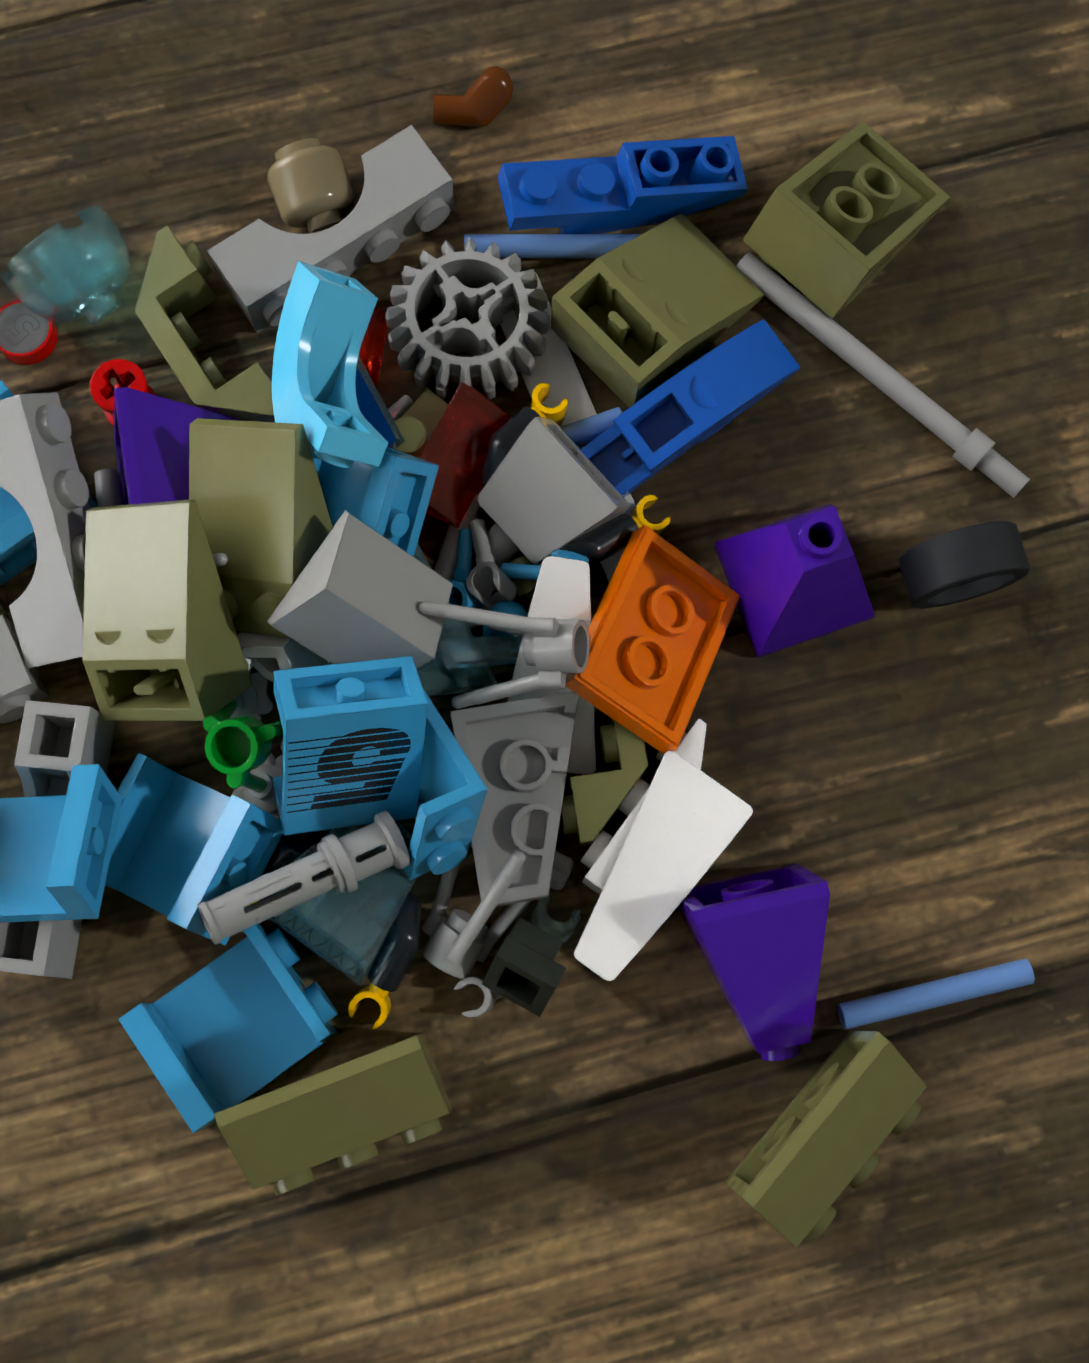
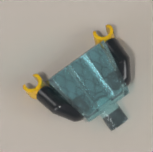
(360, 931)

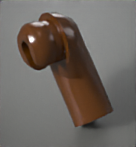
(479, 104)

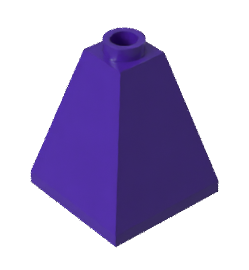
(153, 445)
(795, 580)
(764, 950)

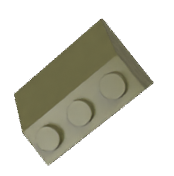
(336, 1115)
(829, 1136)

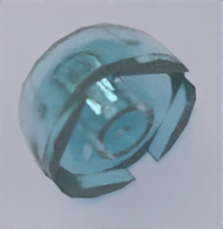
(72, 270)

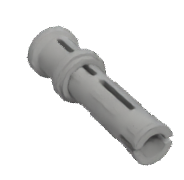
(344, 862)

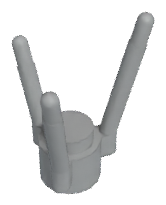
(548, 644)
(464, 938)

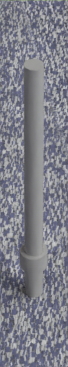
(971, 448)

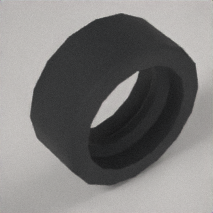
(964, 564)

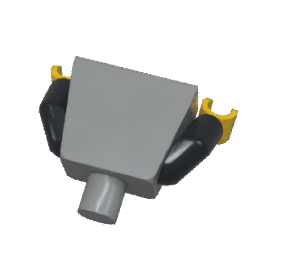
(550, 493)

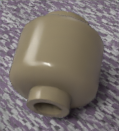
(310, 185)

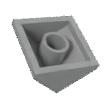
(363, 599)

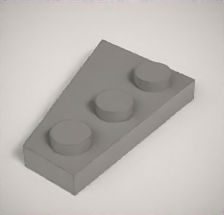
(524, 762)

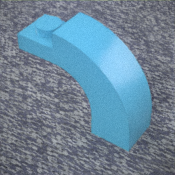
(318, 363)

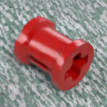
(125, 373)

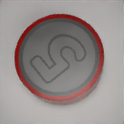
(25, 335)

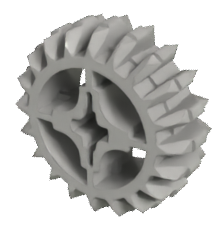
(453, 331)

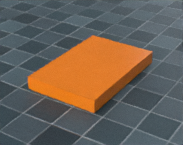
(654, 640)

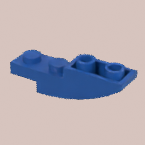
(624, 191)
(691, 407)

